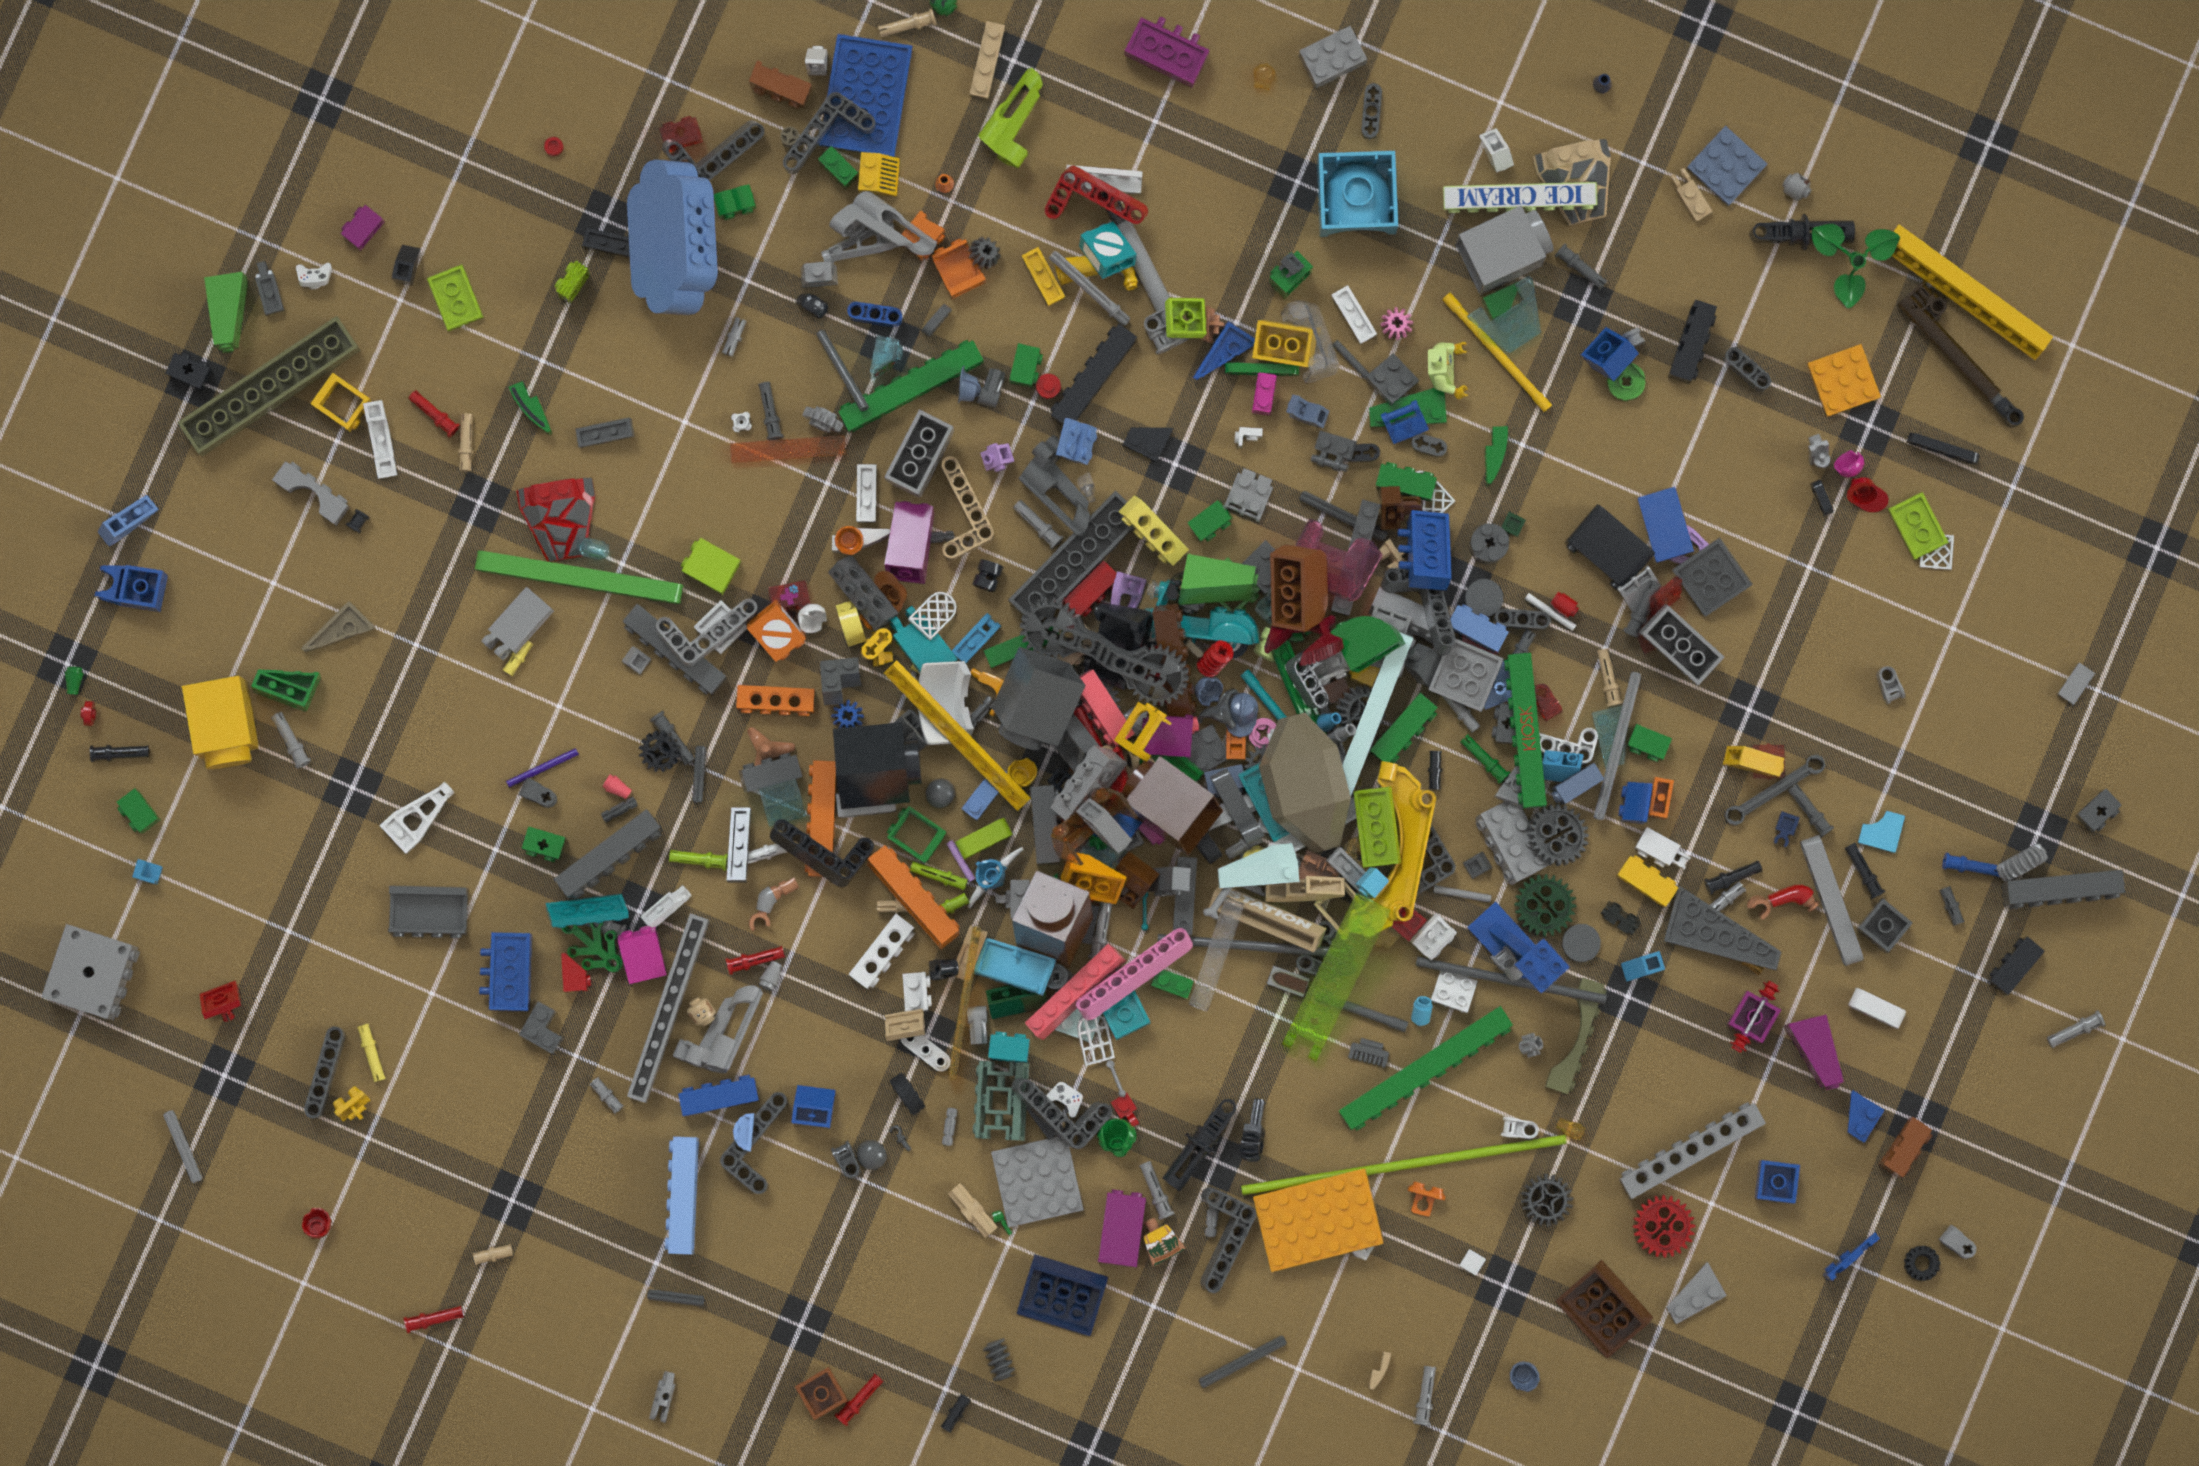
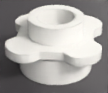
(737, 418)

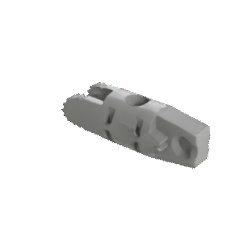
(665, 1387)

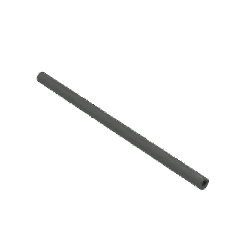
(1258, 946)
(1502, 978)

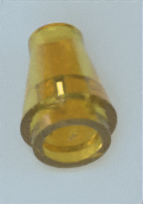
(1571, 1129)

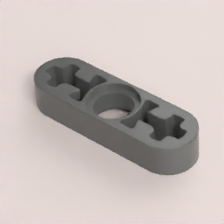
(1375, 125)

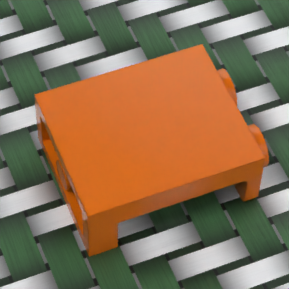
(957, 268)

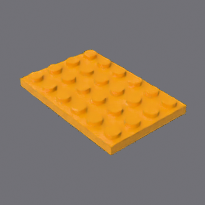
(1318, 1220)

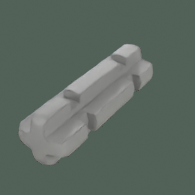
(949, 1126)
(1211, 1221)

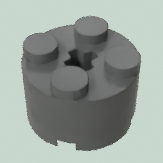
(1478, 545)

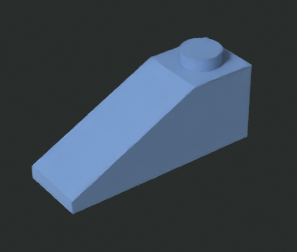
(127, 520)
(980, 800)

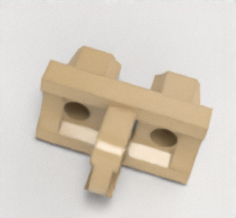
(1389, 550)

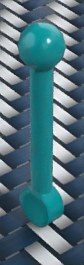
(1144, 926)

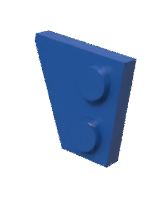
(1862, 1116)

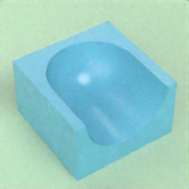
(1357, 192)

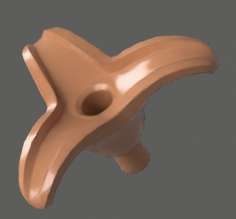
(766, 748)

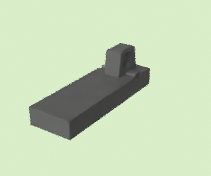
(604, 432)

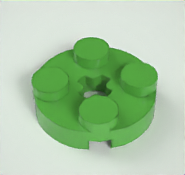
(1626, 392)

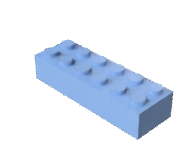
(683, 1195)

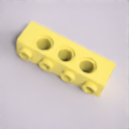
(1174, 548)

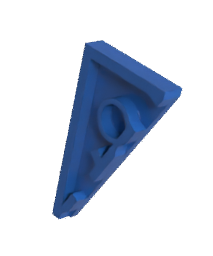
(1228, 345)
(1848, 1258)

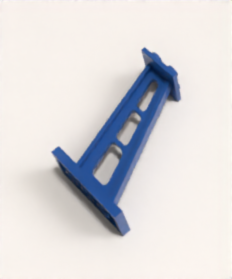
(1536, 962)

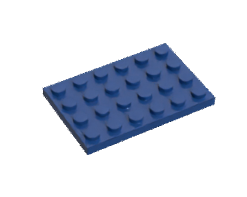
(876, 80)

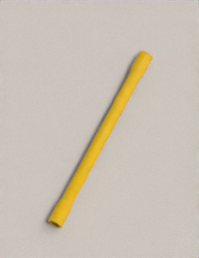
(1456, 307)

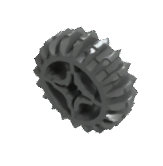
(1353, 700)
(1562, 1194)

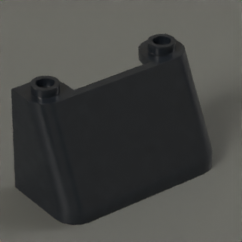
(1610, 546)
(1126, 629)

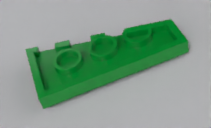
(1430, 402)

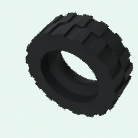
(907, 1093)

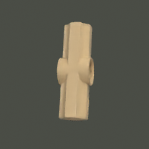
(972, 1210)

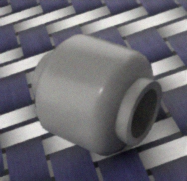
(1797, 186)

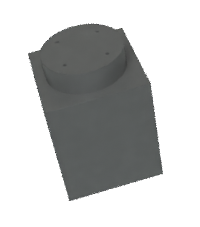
(1037, 699)

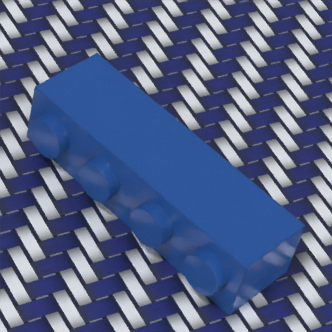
(718, 1096)

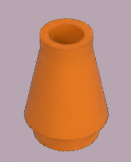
(944, 187)

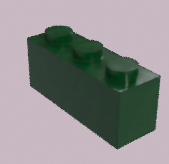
(1012, 1000)

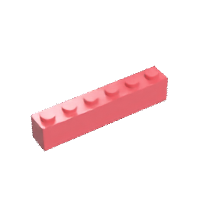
(1064, 1001)

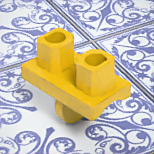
(883, 657)
(353, 1107)

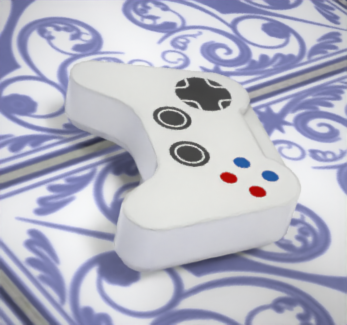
(314, 277)
(1067, 1096)

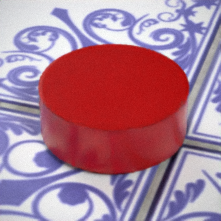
(553, 146)

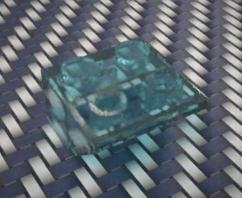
(782, 802)

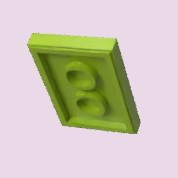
(455, 298)
(1918, 526)

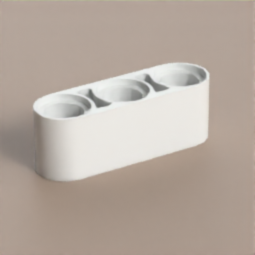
(1877, 1008)

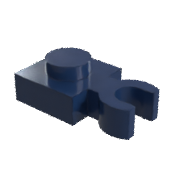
(1786, 826)

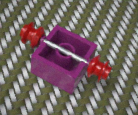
(1754, 1017)

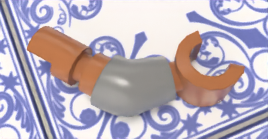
(769, 897)

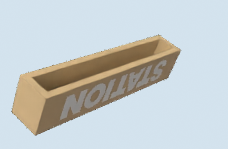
(1276, 921)

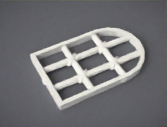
(1091, 1046)

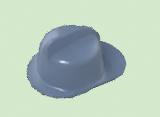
(969, 387)
(1244, 714)

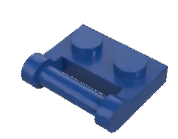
(1405, 427)

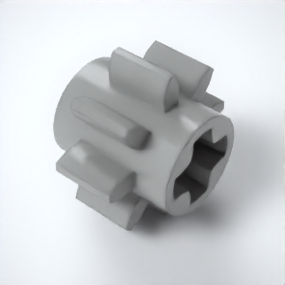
(1531, 1045)

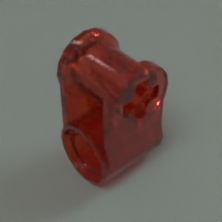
(1548, 704)

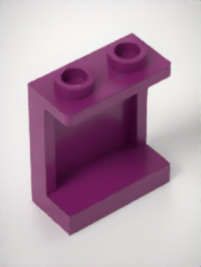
(1171, 739)

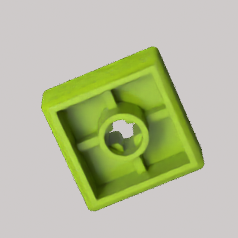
(573, 281)
(1190, 307)

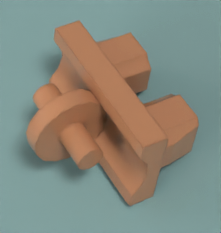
(1212, 324)

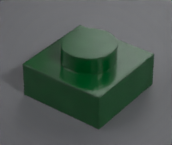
(1513, 524)

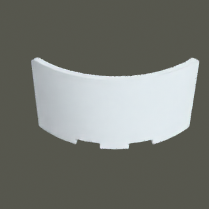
(948, 686)

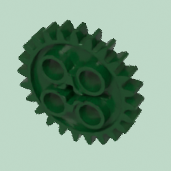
(1532, 917)

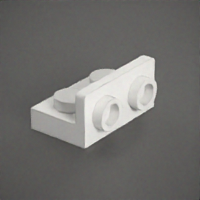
(1332, 667)
(915, 991)

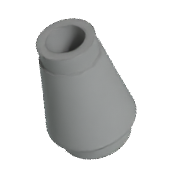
(770, 977)

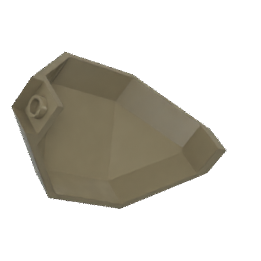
(1306, 783)

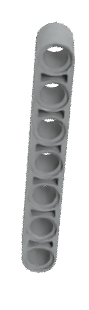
(1831, 900)

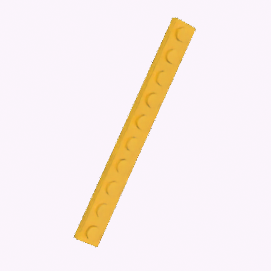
(957, 735)

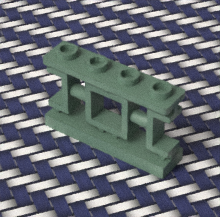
(985, 1100)

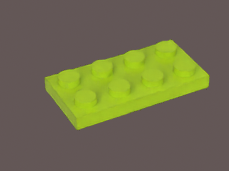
(1377, 826)

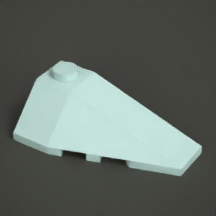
(1268, 866)

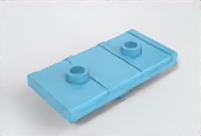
(1014, 966)

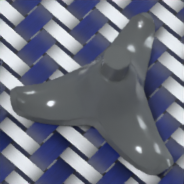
(1221, 711)

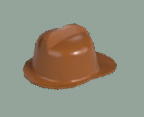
(891, 588)

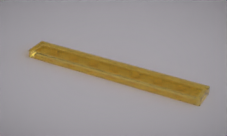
(964, 1001)

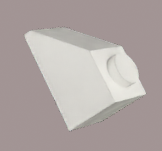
(1496, 150)

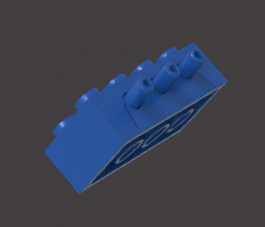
(1427, 550)
(508, 971)

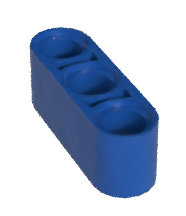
(882, 320)

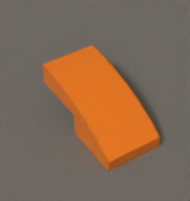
(1235, 746)

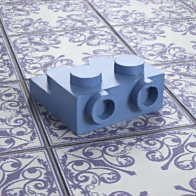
(1076, 441)

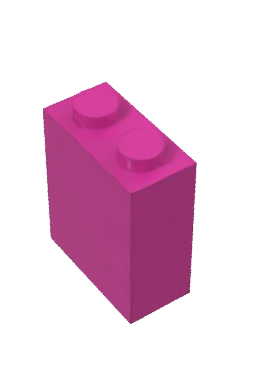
(642, 954)

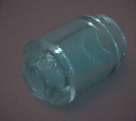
(594, 548)

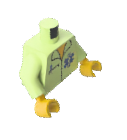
(1442, 368)

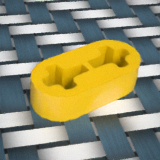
(879, 647)

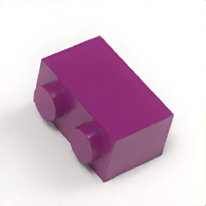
(362, 227)

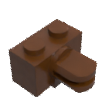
(1394, 507)

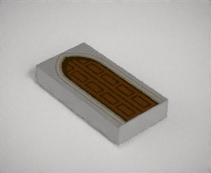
(1288, 981)

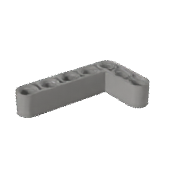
(708, 635)

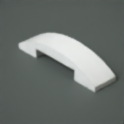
(380, 439)

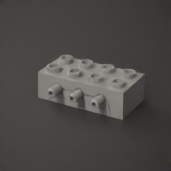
(1095, 772)

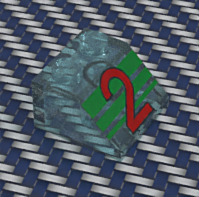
(885, 355)

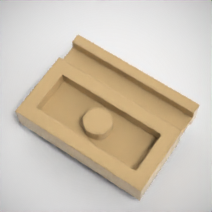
(904, 1024)

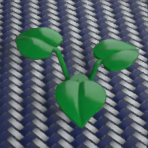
(1881, 247)

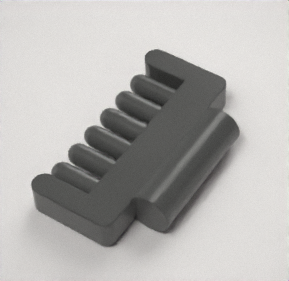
(1369, 1047)

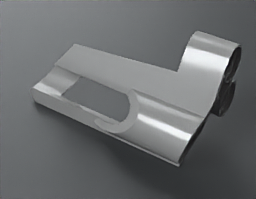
(877, 215)
(716, 1049)

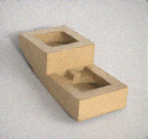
(1376, 1375)

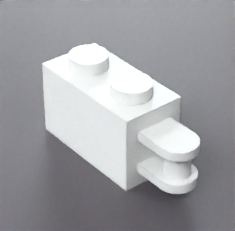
(1660, 849)

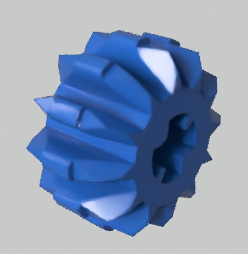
(850, 709)

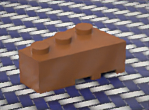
(779, 86)
(1906, 1148)

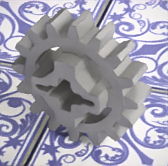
(822, 419)

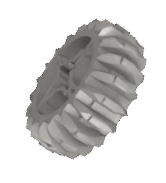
(2022, 862)

